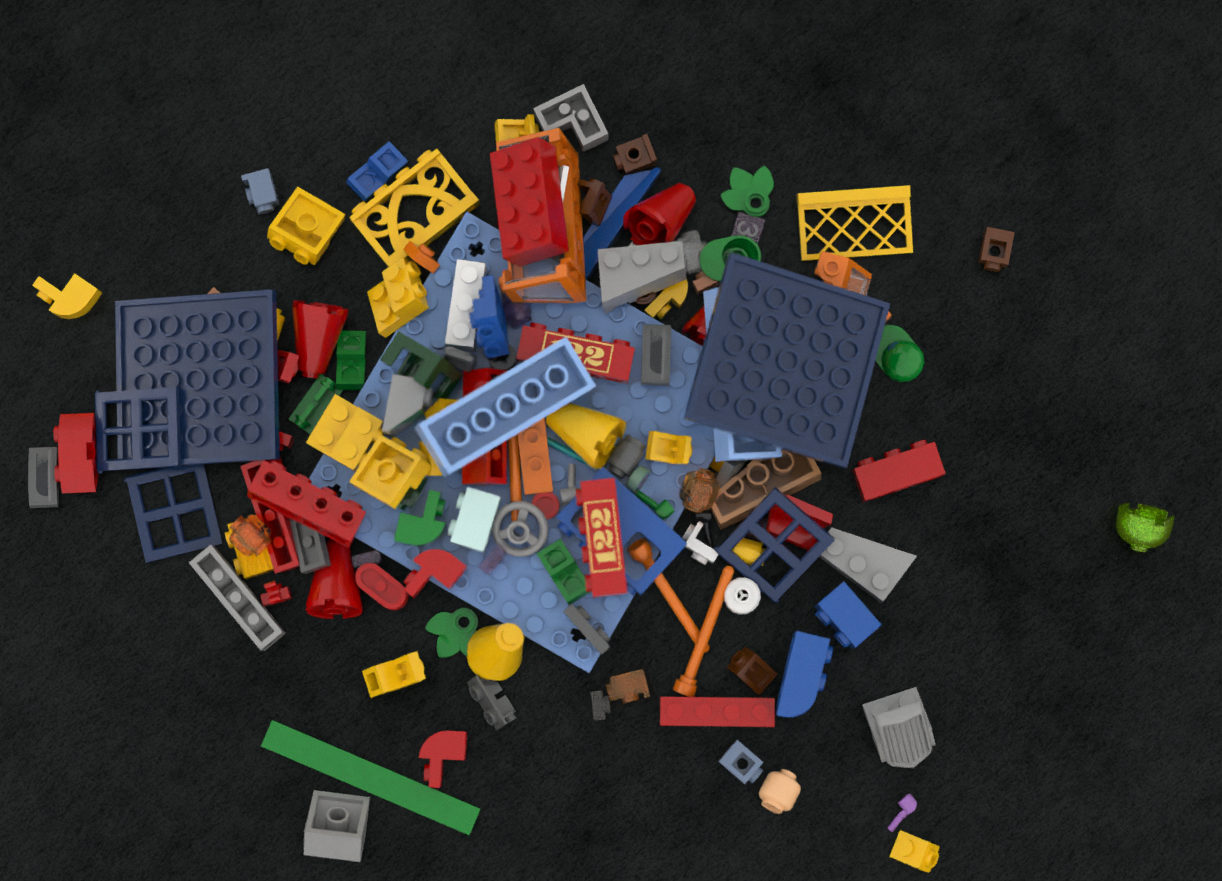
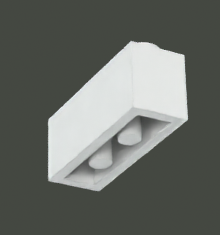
(465, 288)

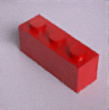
(898, 470)

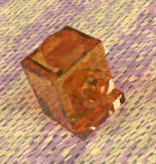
(628, 686)

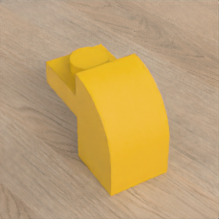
(675, 294)
(73, 301)
(394, 674)

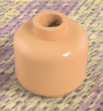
(779, 791)

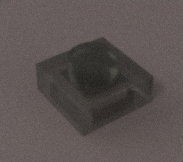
(600, 705)

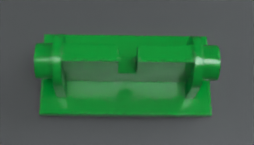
(314, 404)

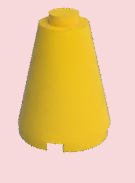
(587, 432)
(495, 651)

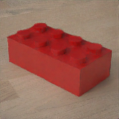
(529, 202)

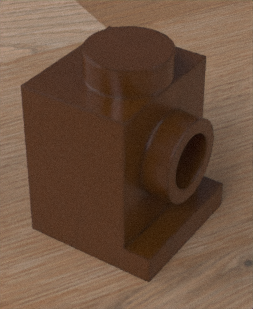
(643, 161)
(998, 239)

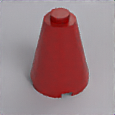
(660, 216)
(316, 334)
(335, 586)

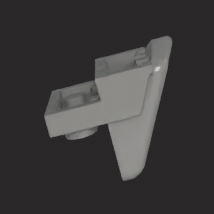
(900, 728)

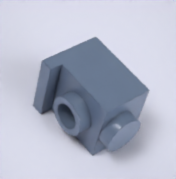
(261, 190)
(733, 754)

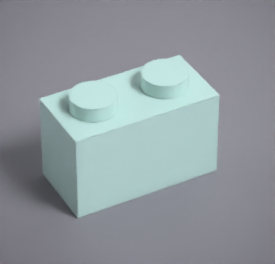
(474, 519)

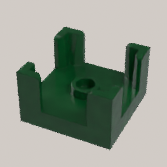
(422, 365)

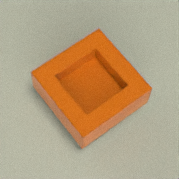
(422, 255)

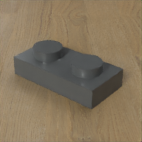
(310, 548)
(580, 618)

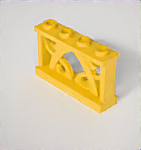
(453, 208)

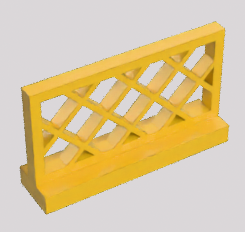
(859, 198)

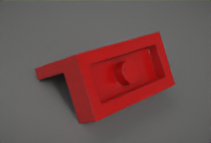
(779, 520)

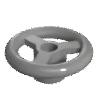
(510, 533)

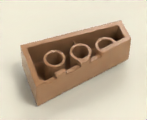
(755, 482)

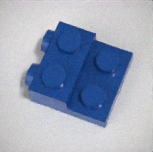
(490, 320)

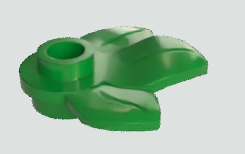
(747, 188)
(451, 635)

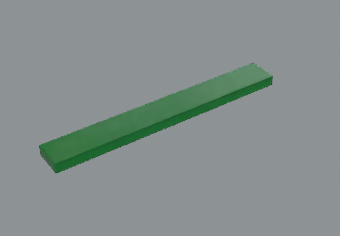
(370, 777)

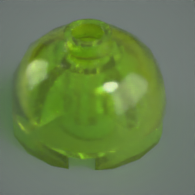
(1143, 526)

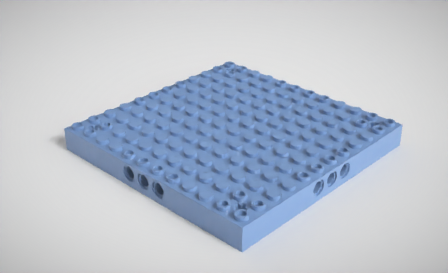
(521, 587)

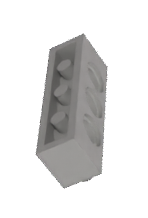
(237, 597)

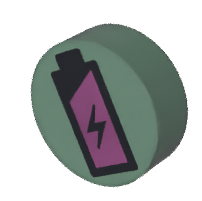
(637, 479)

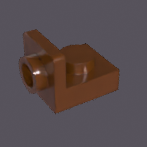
(596, 201)
(751, 670)

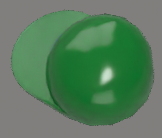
(715, 254)
(899, 355)

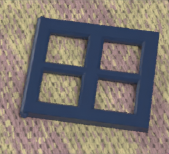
(137, 429)
(173, 510)
(775, 545)

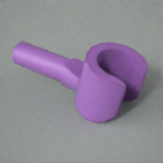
(908, 805)

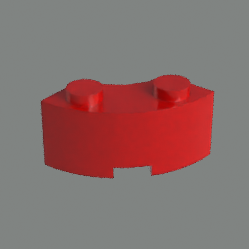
(76, 453)

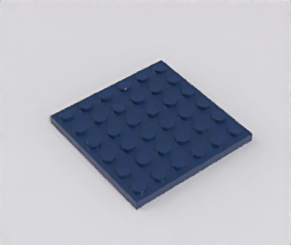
(219, 357)
(787, 360)

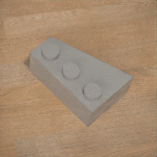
(639, 270)
(867, 563)

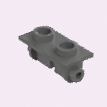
(496, 711)

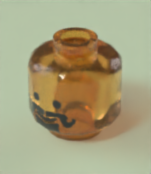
(699, 490)
(250, 535)

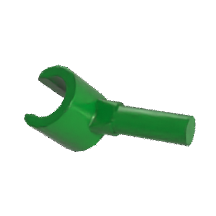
(663, 510)

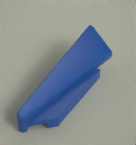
(627, 194)

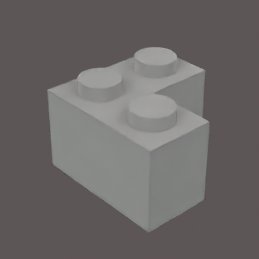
(573, 111)

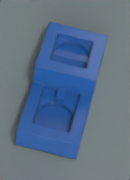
(377, 171)

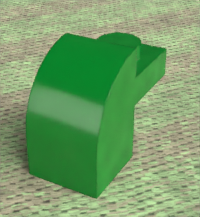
(422, 531)

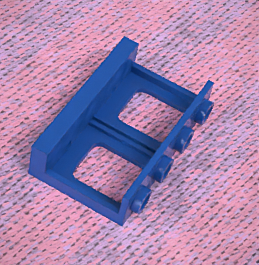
(633, 518)

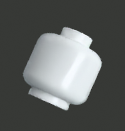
(736, 605)

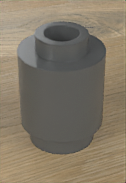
(626, 456)

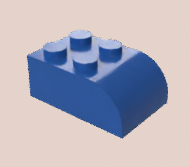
(803, 674)

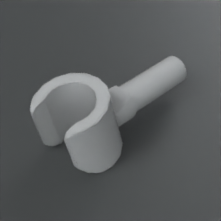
(569, 493)

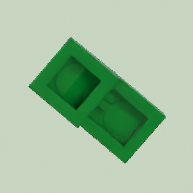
(351, 360)
(563, 571)

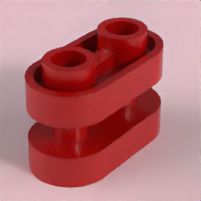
(381, 586)

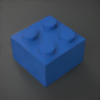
(846, 616)

